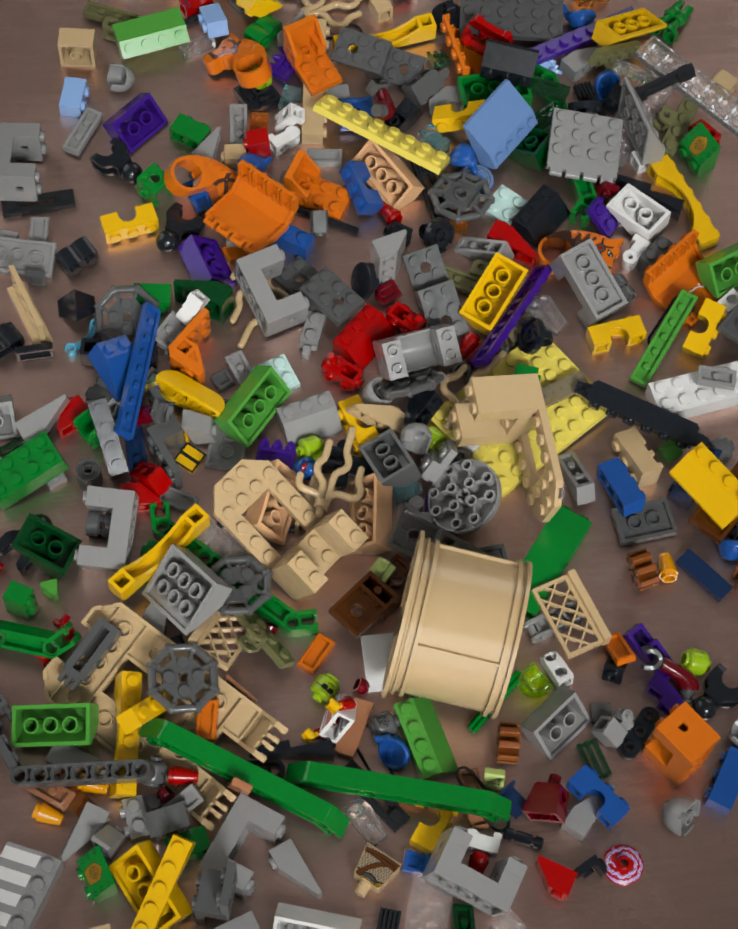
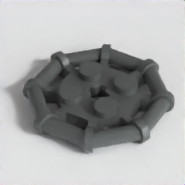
(461, 204)
(121, 306)
(412, 384)
(248, 579)
(183, 690)

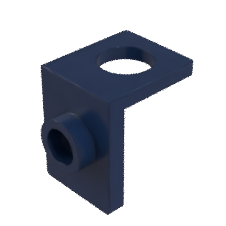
(517, 799)

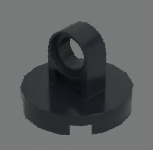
(447, 7)
(437, 232)
(533, 336)

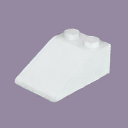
(639, 213)

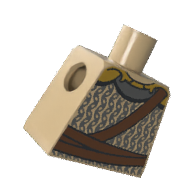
(374, 871)

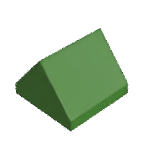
(669, 451)
(50, 589)

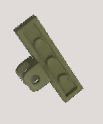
(106, 15)
(607, 55)
(675, 124)
(466, 282)
(259, 637)

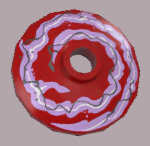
(621, 874)

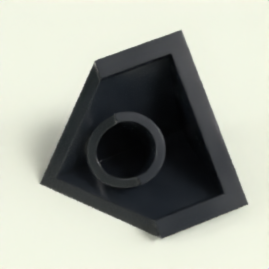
(76, 305)

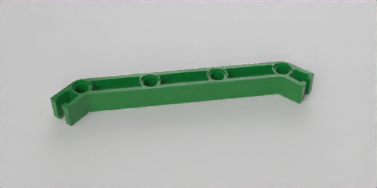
(582, 191)
(272, 610)
(36, 640)
(228, 765)
(399, 789)

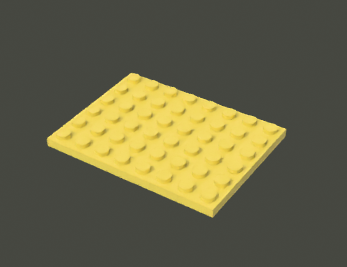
(567, 418)

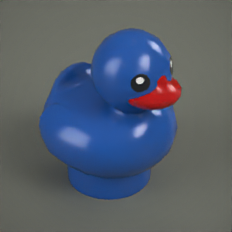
(306, 466)

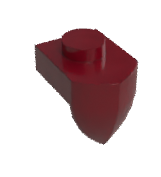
(606, 189)
(387, 293)

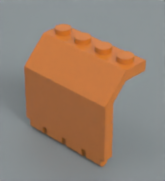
(467, 60)
(253, 210)
(676, 272)

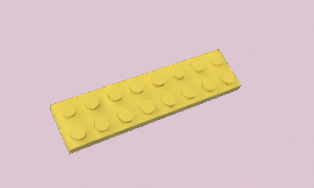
(382, 134)

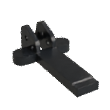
(333, 463)

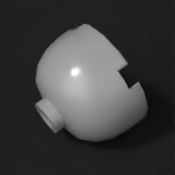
(680, 813)

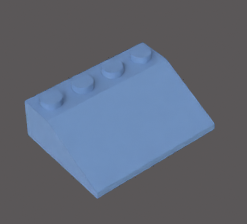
(499, 125)

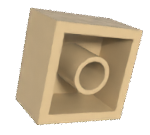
(77, 47)

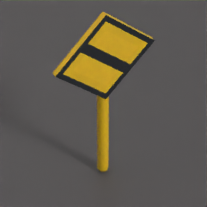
(189, 455)

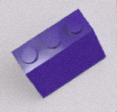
(136, 121)
(205, 260)

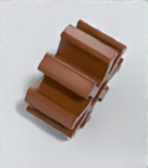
(642, 569)
(508, 742)

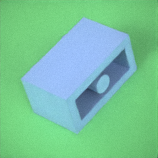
(213, 20)
(73, 97)

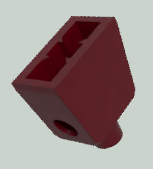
(547, 801)

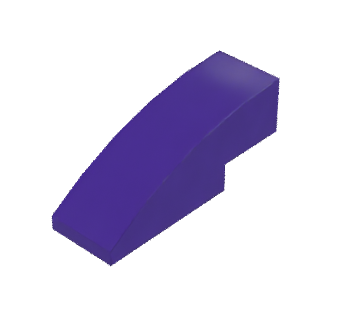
(639, 637)
(663, 692)

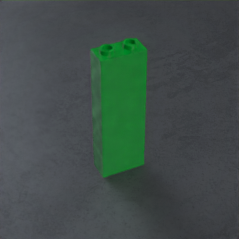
(554, 551)

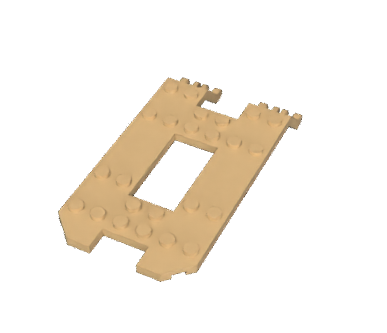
(140, 644)

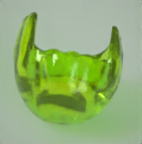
(534, 682)

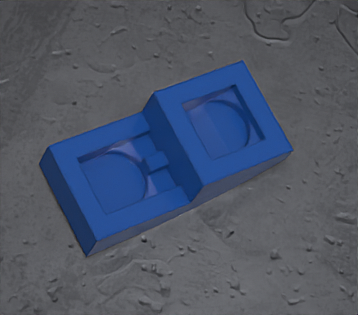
(200, 201)
(414, 861)

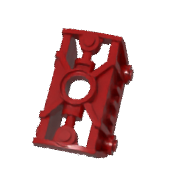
(486, 31)

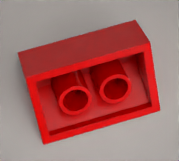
(356, 338)

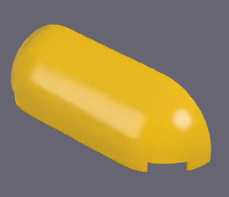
(190, 393)

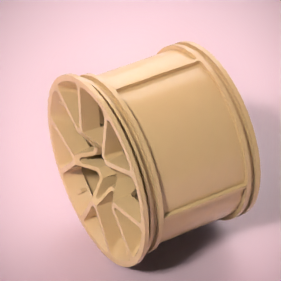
(458, 627)

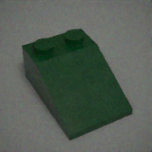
(532, 149)
(220, 296)
(46, 546)

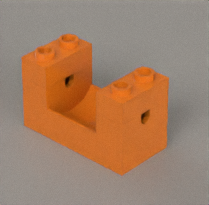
(680, 743)

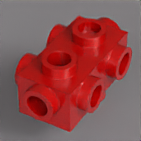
(404, 319)
(342, 371)

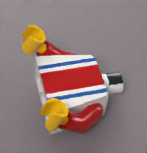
(336, 720)

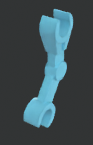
(76, 346)

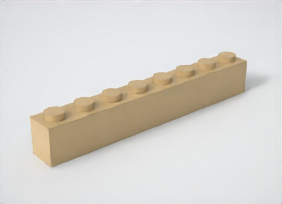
(312, 128)

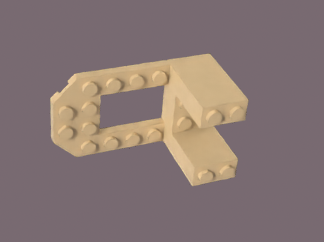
(504, 412)
(305, 563)

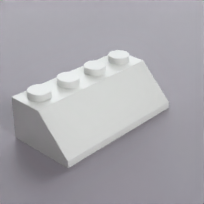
(298, 917)

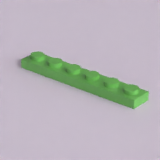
(663, 338)

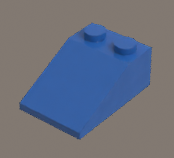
(111, 362)

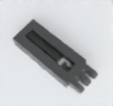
(94, 647)

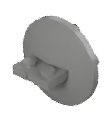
(465, 496)

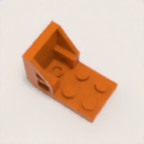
(307, 55)
(313, 192)
(184, 350)

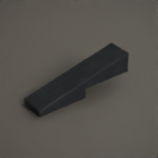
(671, 203)
(314, 751)

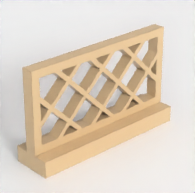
(27, 309)
(588, 611)
(202, 637)

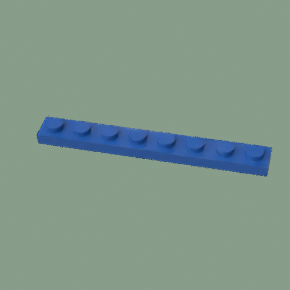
(137, 371)

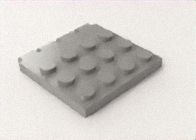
(584, 146)

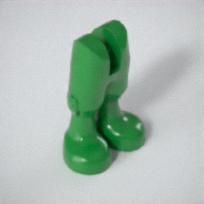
(679, 19)

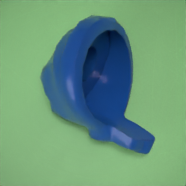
(579, 17)
(604, 81)
(464, 155)
(258, 161)
(728, 549)
(393, 749)

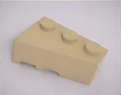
(639, 461)

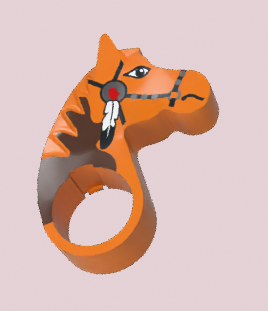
(568, 239)

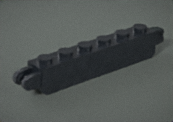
(641, 413)

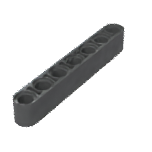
(73, 770)

